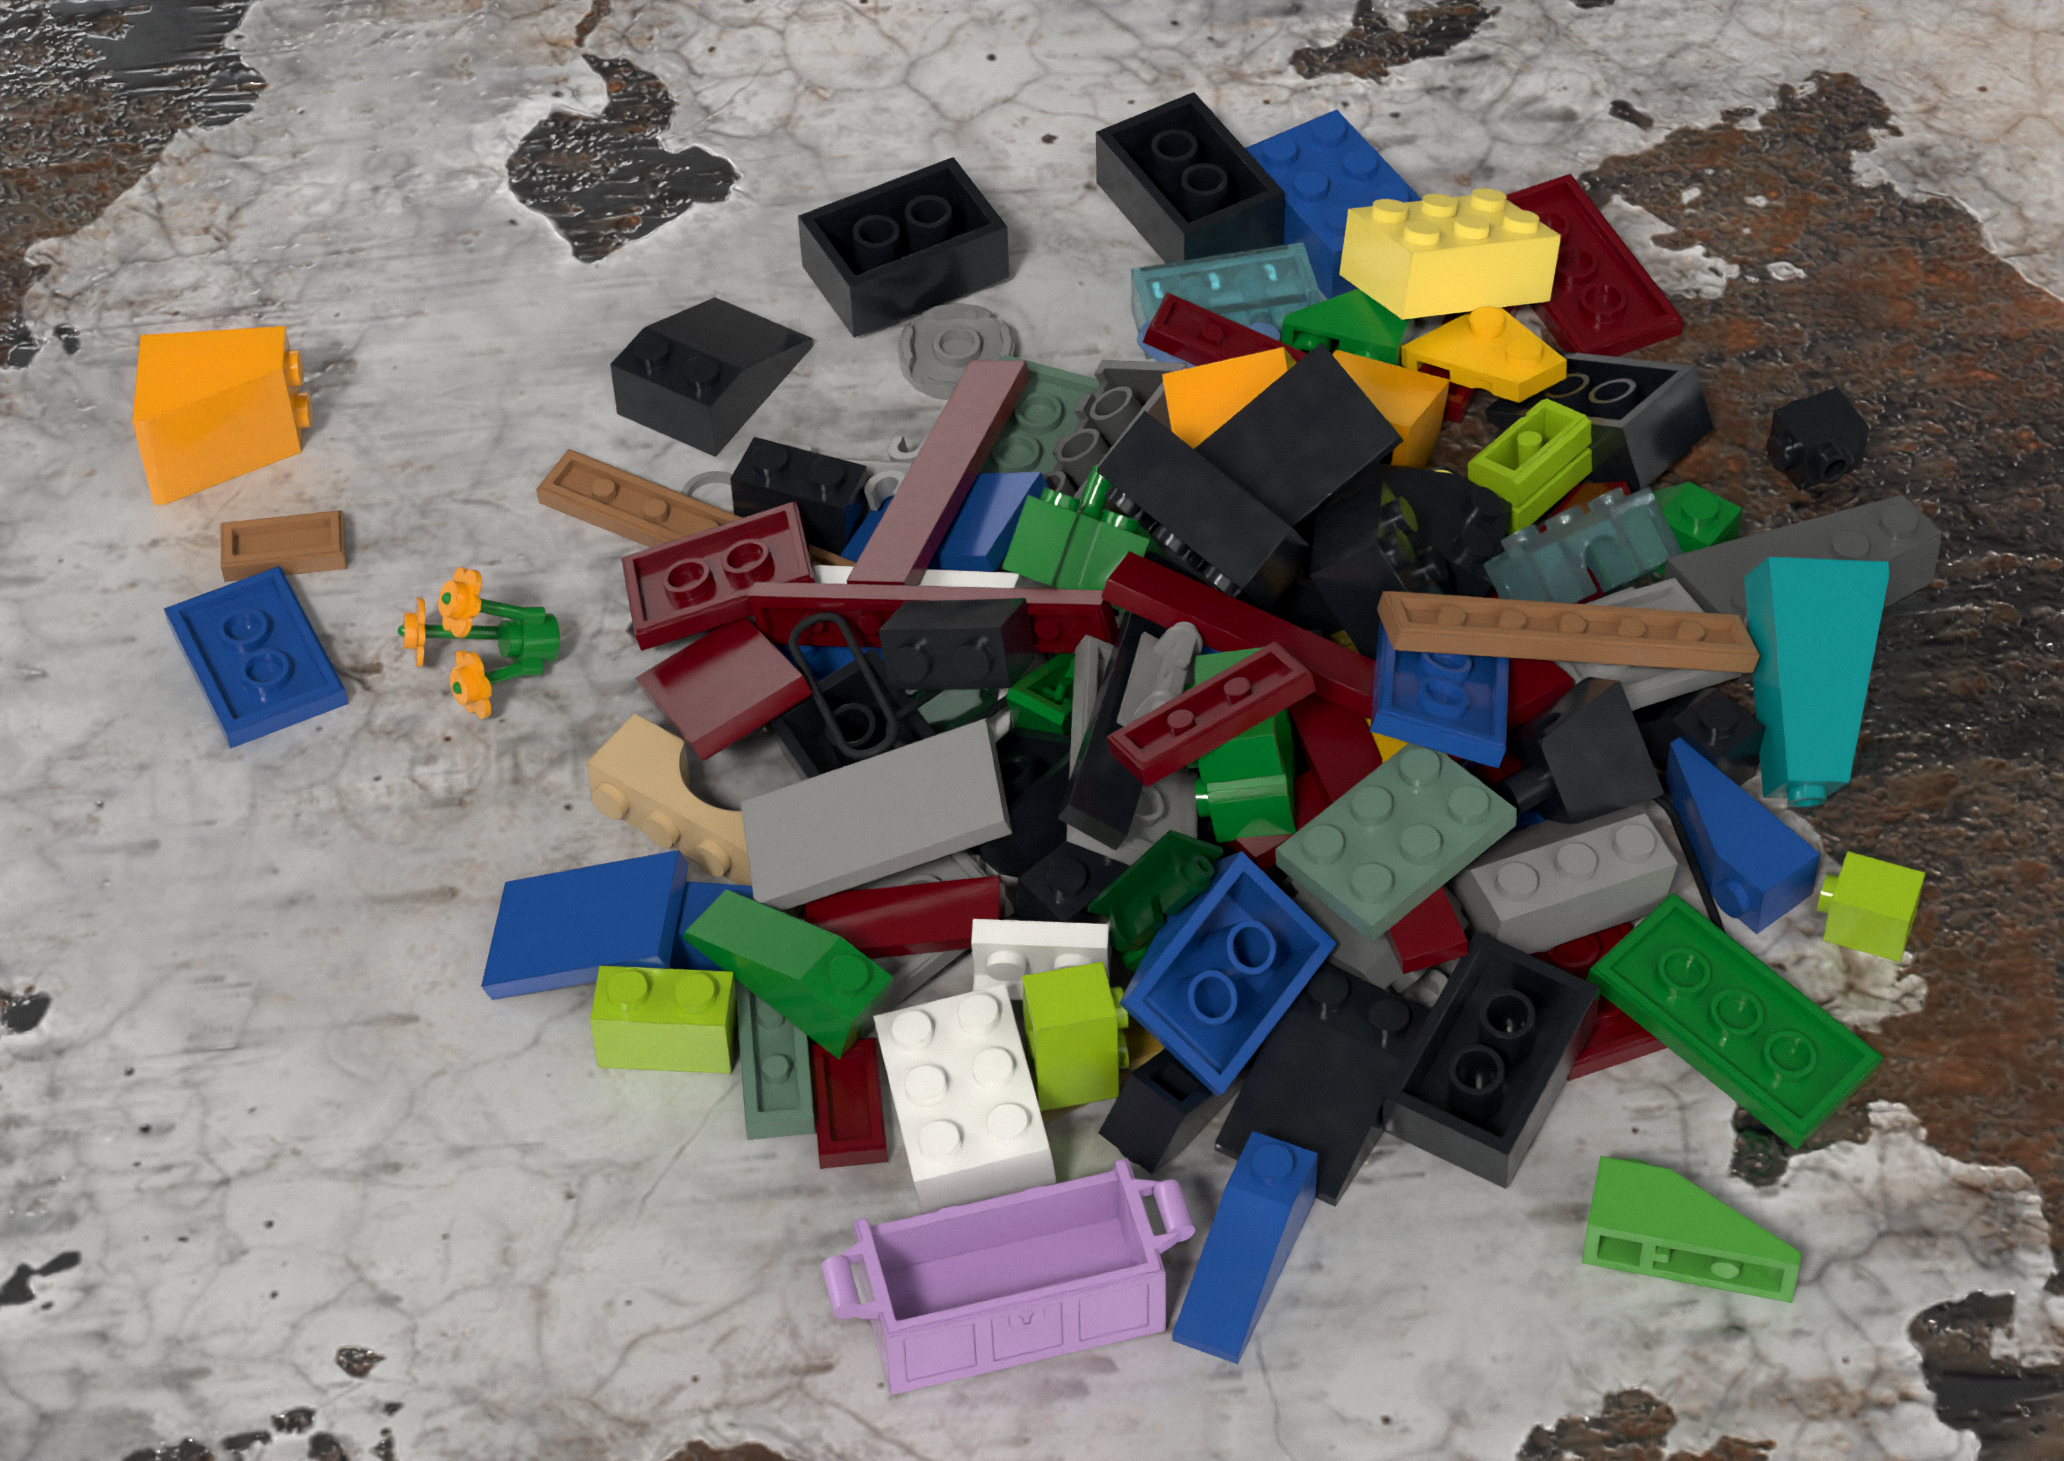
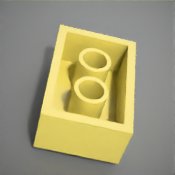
(1449, 254)

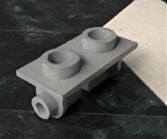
(1160, 670)

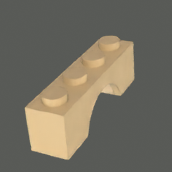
(646, 781)

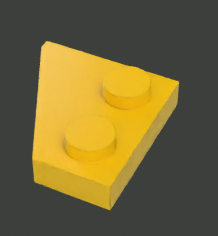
(1489, 353)

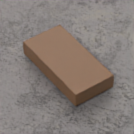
(293, 542)

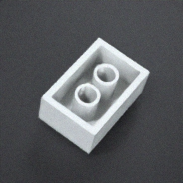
(965, 1099)

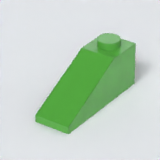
(1670, 1229)

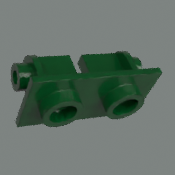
(1158, 881)

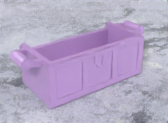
(1011, 1277)

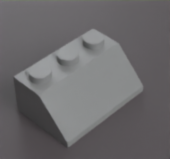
(1565, 880)

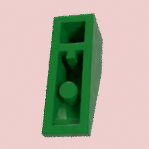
(794, 968)

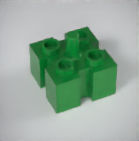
(1072, 539)
(1250, 778)

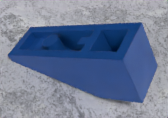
(1745, 853)
(1247, 1246)

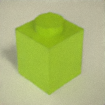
(1871, 905)

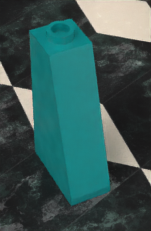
(1816, 651)

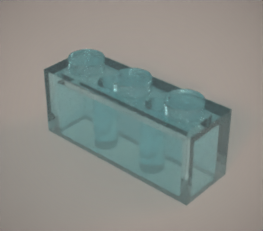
(1238, 285)

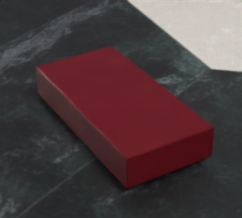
(848, 1106)

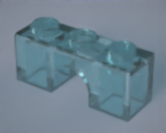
(1615, 540)

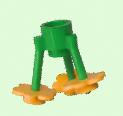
(526, 638)

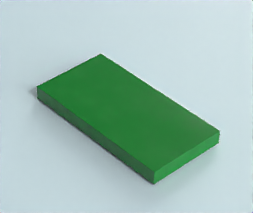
(1734, 1020)

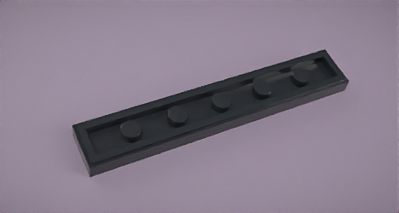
(1101, 790)

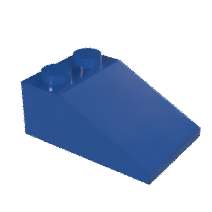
(1225, 971)

